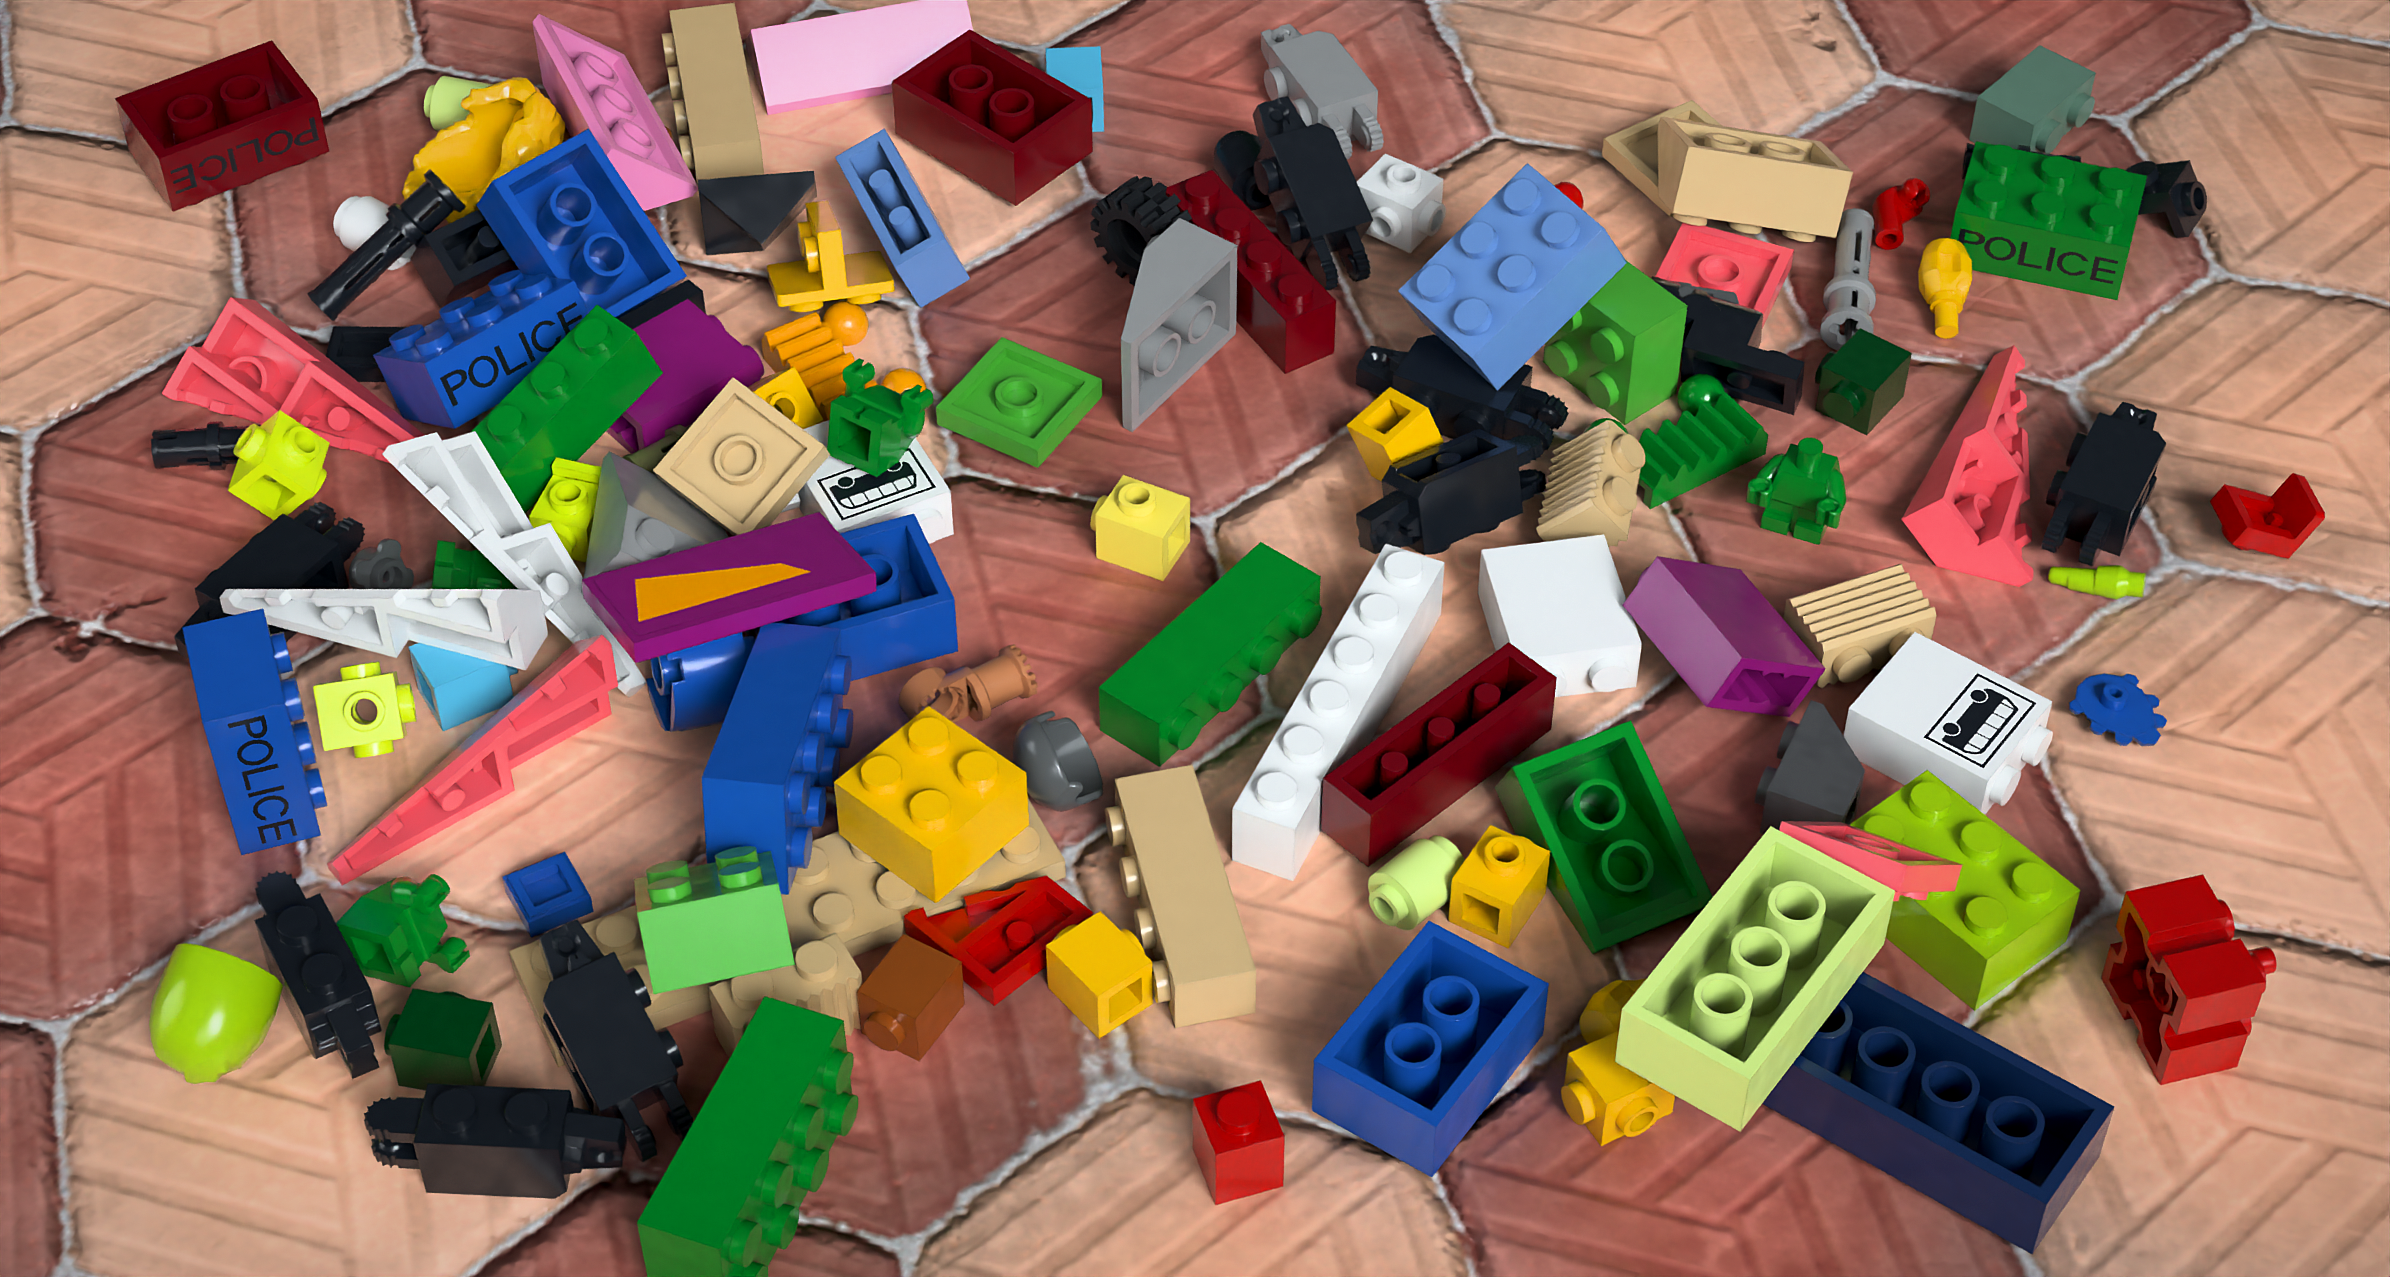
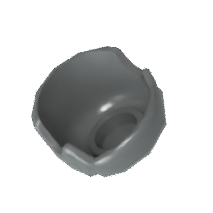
(1057, 763)

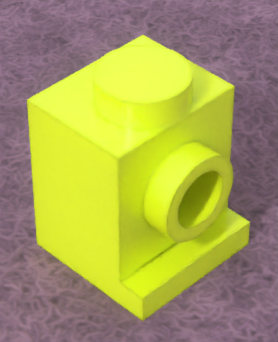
(569, 505)

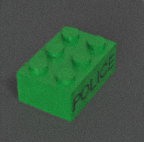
(2048, 219)

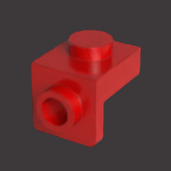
(2266, 522)

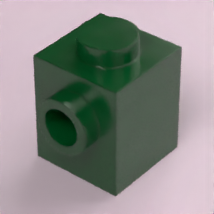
(1862, 381)
(443, 1040)

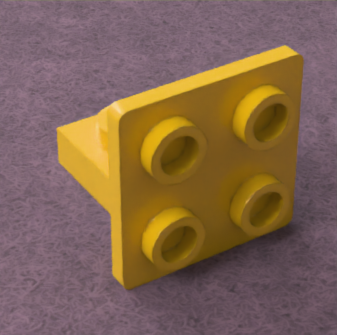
(826, 271)

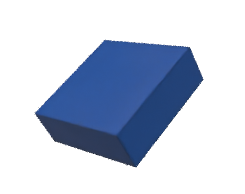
(548, 894)

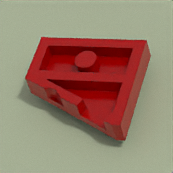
(1000, 933)

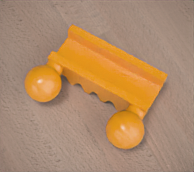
(819, 354)

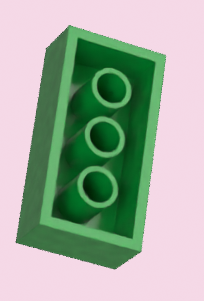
(753, 1149)

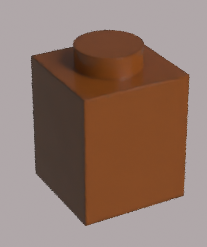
(910, 998)

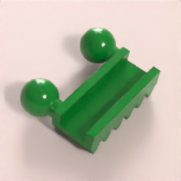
(1705, 443)

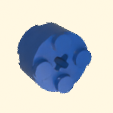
(698, 683)

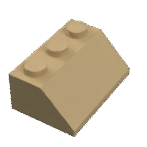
(1750, 179)

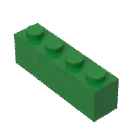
(566, 402)
(1210, 654)

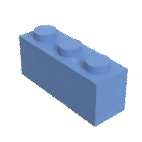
(902, 218)

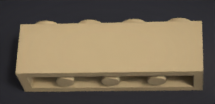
(714, 91)
(1182, 897)

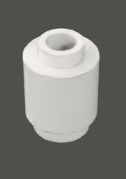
(359, 219)

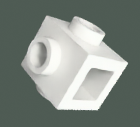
(1402, 202)

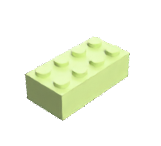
(1754, 978)

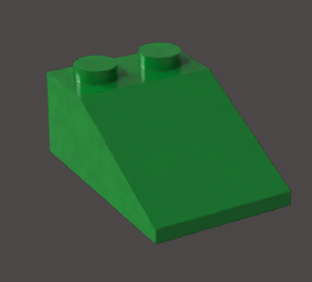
(1609, 834)

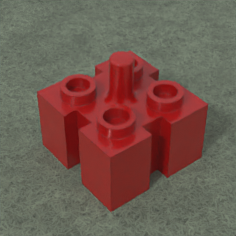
(2185, 978)

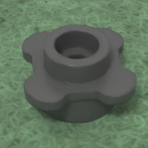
(380, 568)

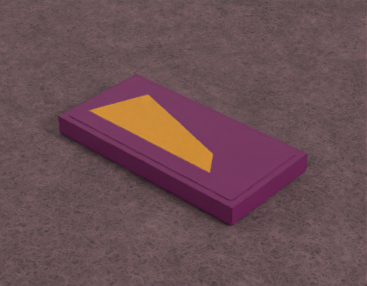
(728, 586)

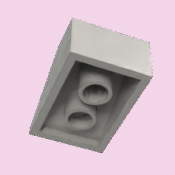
(1176, 315)
(641, 519)

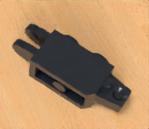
(1311, 192)
(1459, 395)
(2106, 483)
(1452, 493)
(285, 555)
(317, 974)
(607, 1037)
(494, 1139)

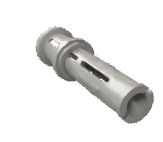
(1850, 294)

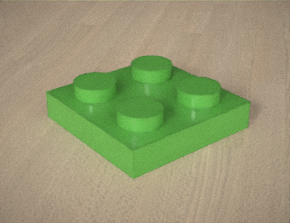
(1019, 402)

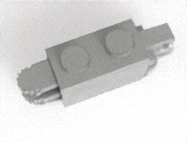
(1322, 84)

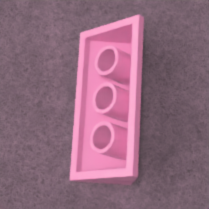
(849, 52)
(601, 93)

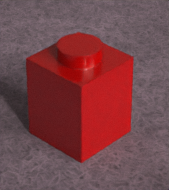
(1238, 1142)

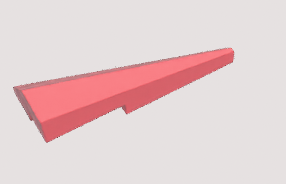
(263, 366)
(1974, 490)
(478, 772)

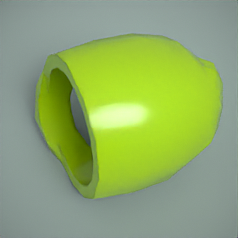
(211, 1012)

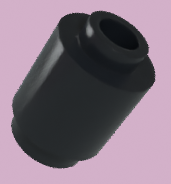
(1235, 167)

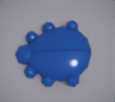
(2119, 708)

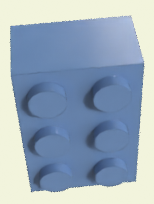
(1513, 276)

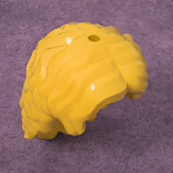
(501, 132)

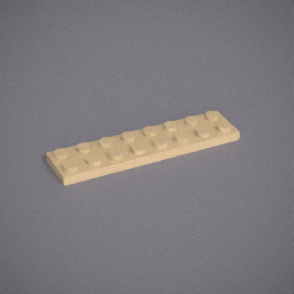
(836, 894)

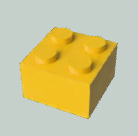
(932, 803)

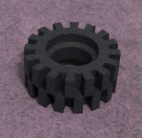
(1131, 219)

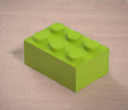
(2005, 906)

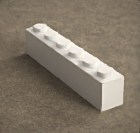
(1337, 710)

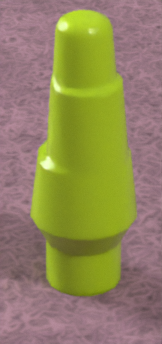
(2105, 581)

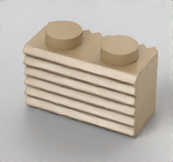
(1592, 486)
(1860, 622)
(821, 981)

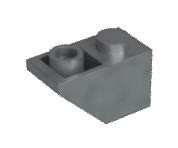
(1816, 774)

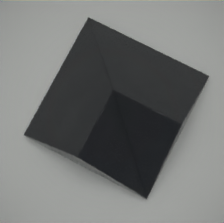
(751, 210)

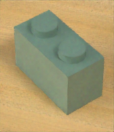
(2034, 103)

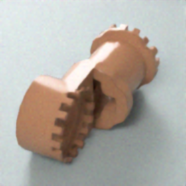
(970, 690)

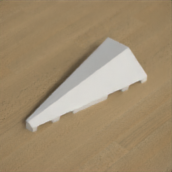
(476, 499)
(479, 623)

